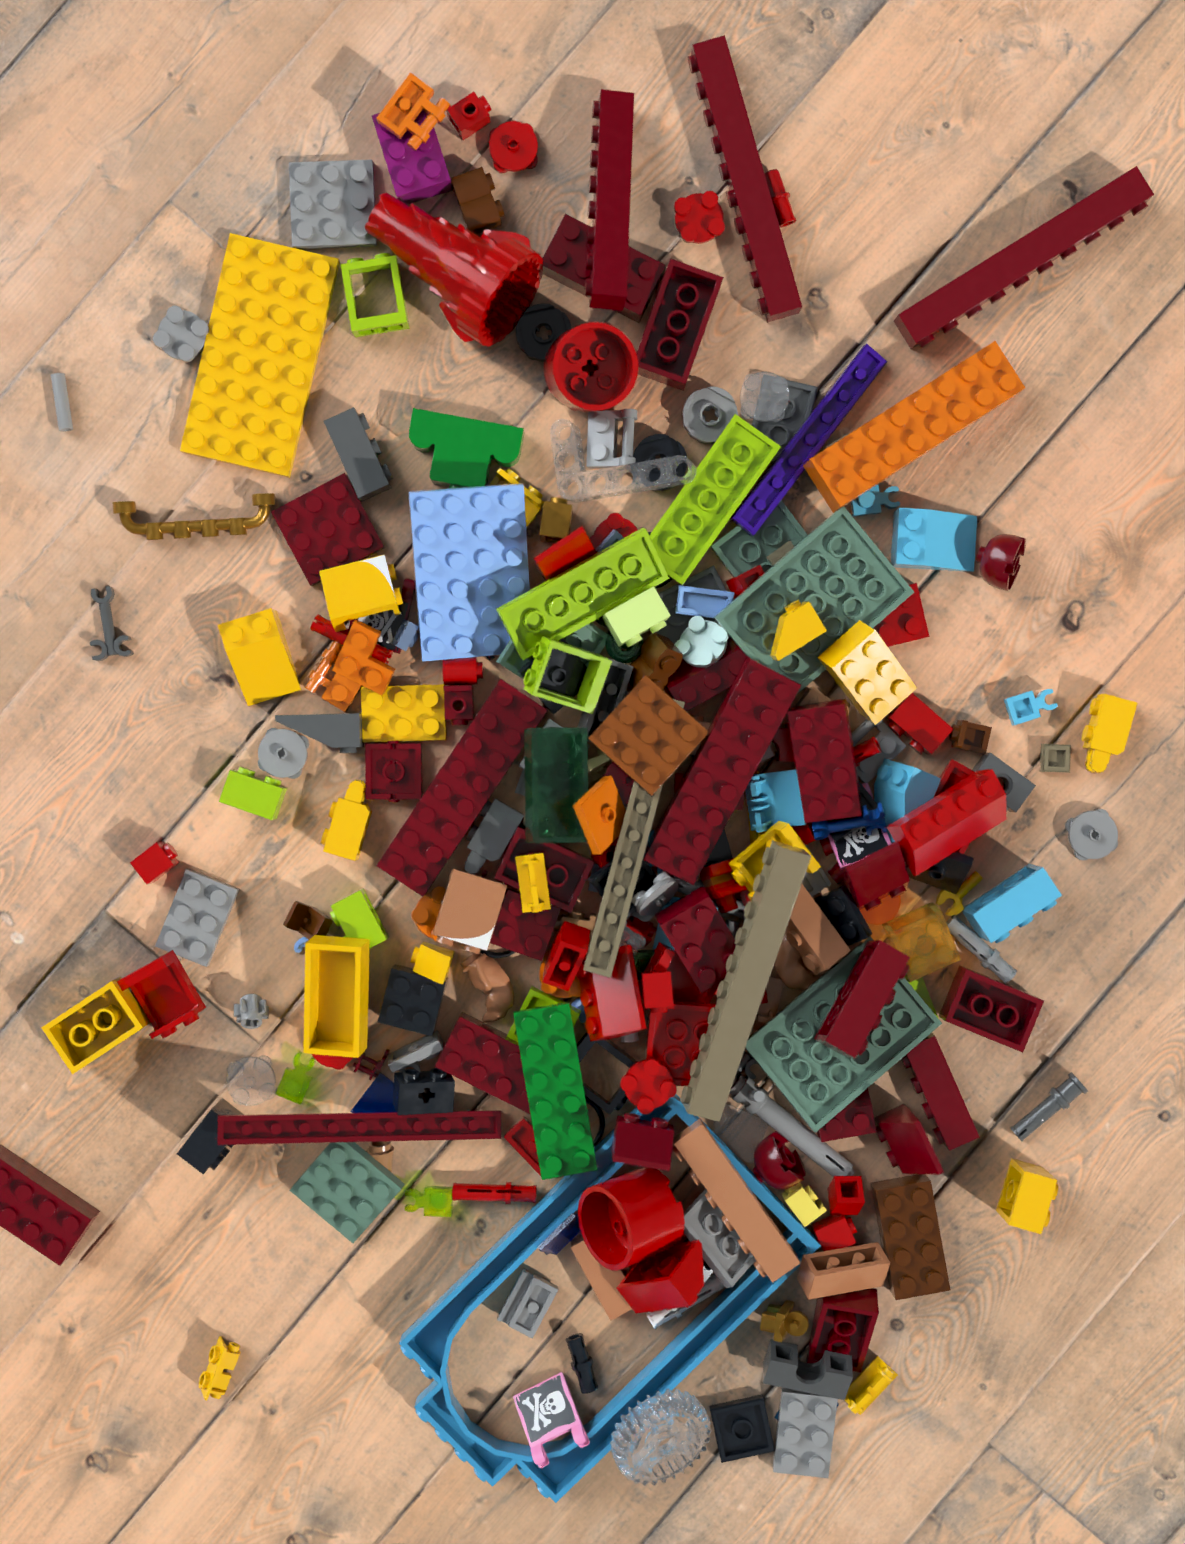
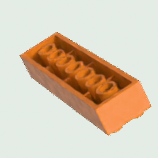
(914, 426)

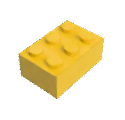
(867, 672)
(95, 1025)

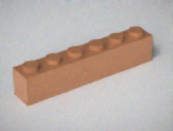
(736, 1201)

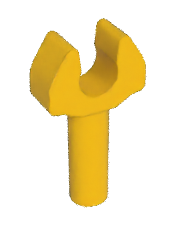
(965, 888)

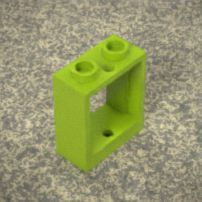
(379, 323)
(591, 684)

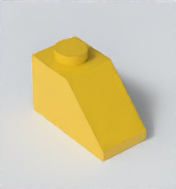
(795, 629)
(432, 961)

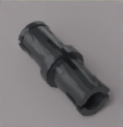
(582, 1363)

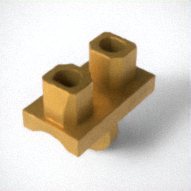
(782, 1321)

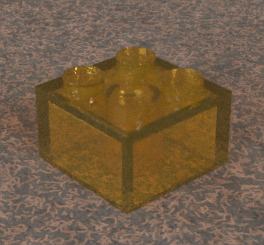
(924, 938)

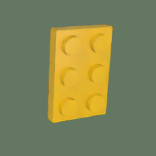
(403, 714)

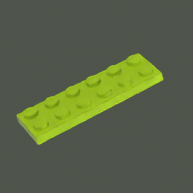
(712, 497)
(583, 592)

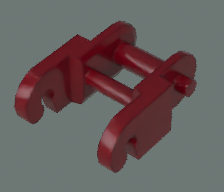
(378, 1064)

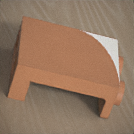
(469, 911)

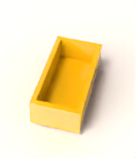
(336, 996)

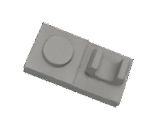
(411, 1054)

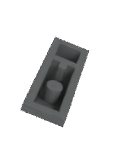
(333, 730)

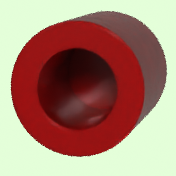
(462, 671)

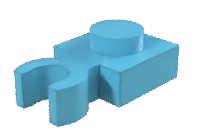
(871, 501)
(1026, 706)

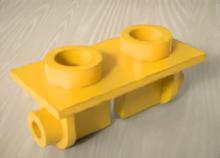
(533, 883)
(221, 1357)
(869, 1385)

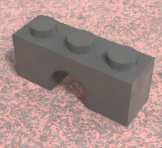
(826, 1377)

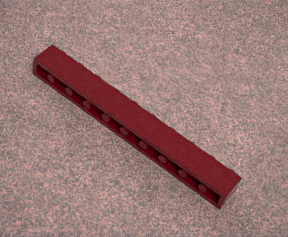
(745, 179)
(1024, 257)

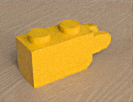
(1107, 730)
(348, 823)

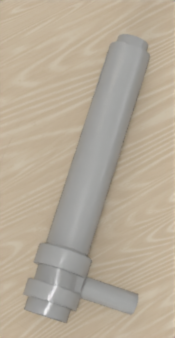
(758, 1102)

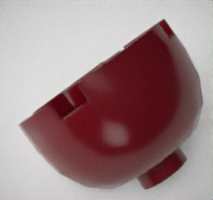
(1001, 560)
(777, 1164)

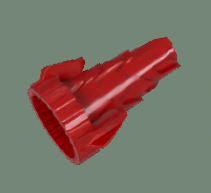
(481, 279)

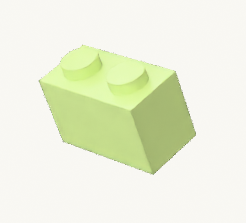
(636, 617)

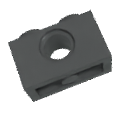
(1015, 785)

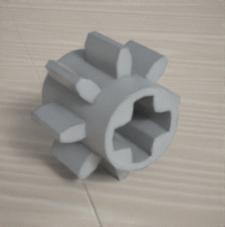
(251, 1011)

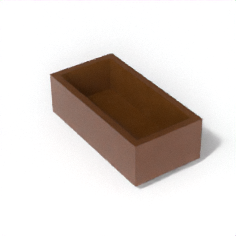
(910, 1236)

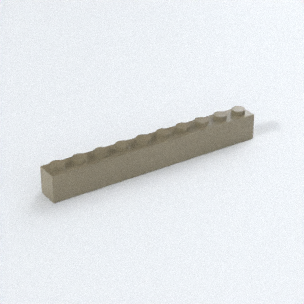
(745, 980)

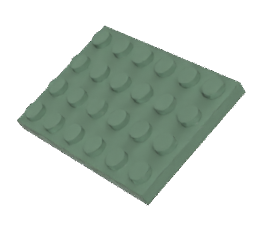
(834, 571)
(818, 1078)

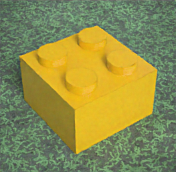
(1027, 1196)

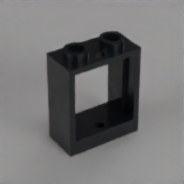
(619, 1097)

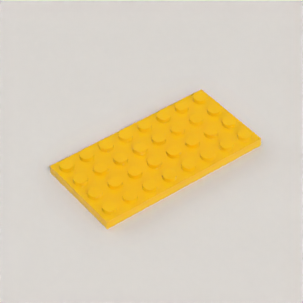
(260, 355)

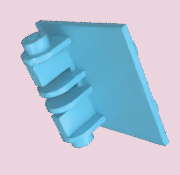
(774, 798)

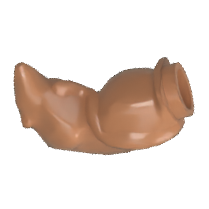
(792, 968)
(491, 980)

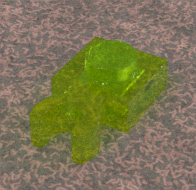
(295, 1081)
(436, 1201)

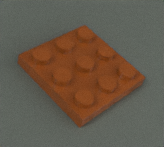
(648, 735)

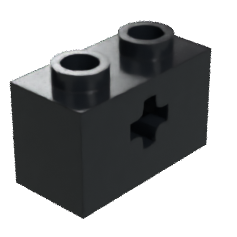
(423, 1092)

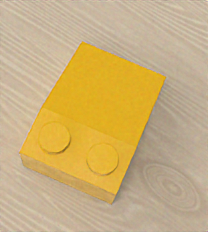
(260, 656)

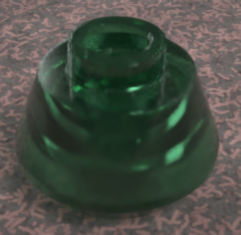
(617, 654)

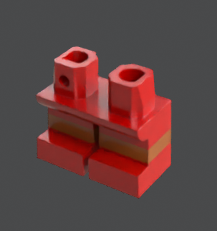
(722, 886)

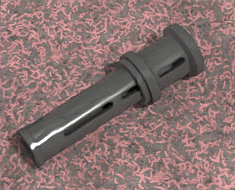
(1059, 1098)

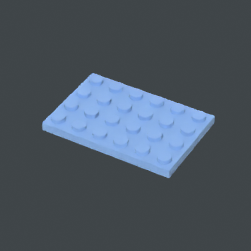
(466, 566)

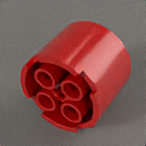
(613, 363)
(630, 1218)

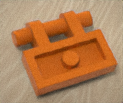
(406, 105)
(340, 690)

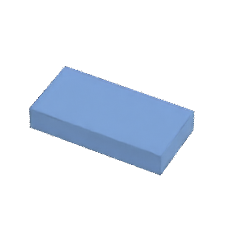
(701, 601)

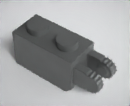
(492, 835)

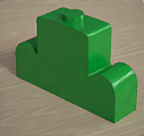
(463, 447)

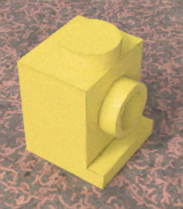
(803, 1203)

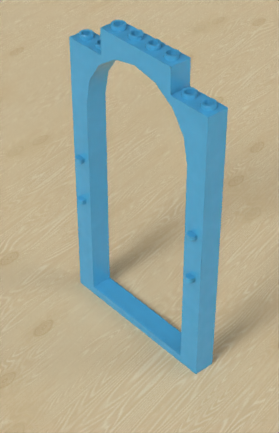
(432, 1333)

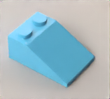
(933, 540)
(902, 789)

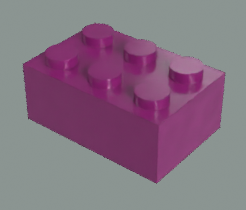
(414, 173)

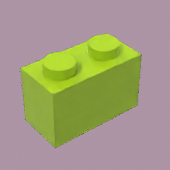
(253, 794)
(359, 918)

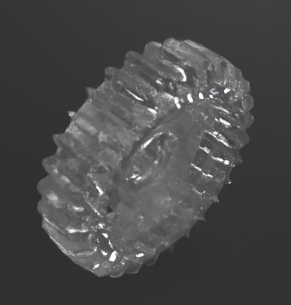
(651, 1422)

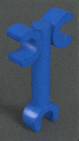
(870, 820)

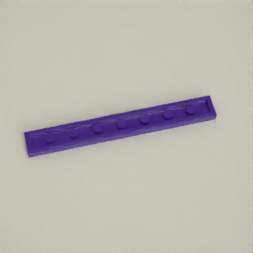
(809, 440)

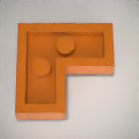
(356, 660)

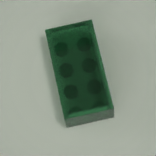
(554, 782)

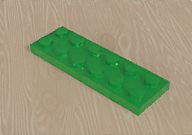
(555, 1090)

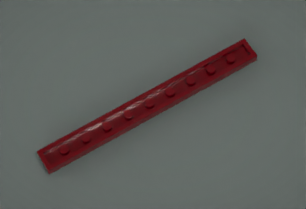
(357, 1127)

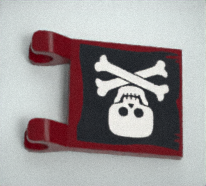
(387, 621)

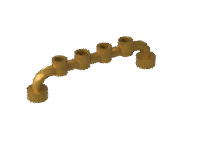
(183, 529)

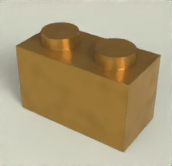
(555, 520)

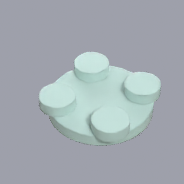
(702, 642)

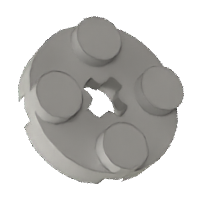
(703, 400)

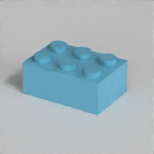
(1012, 903)

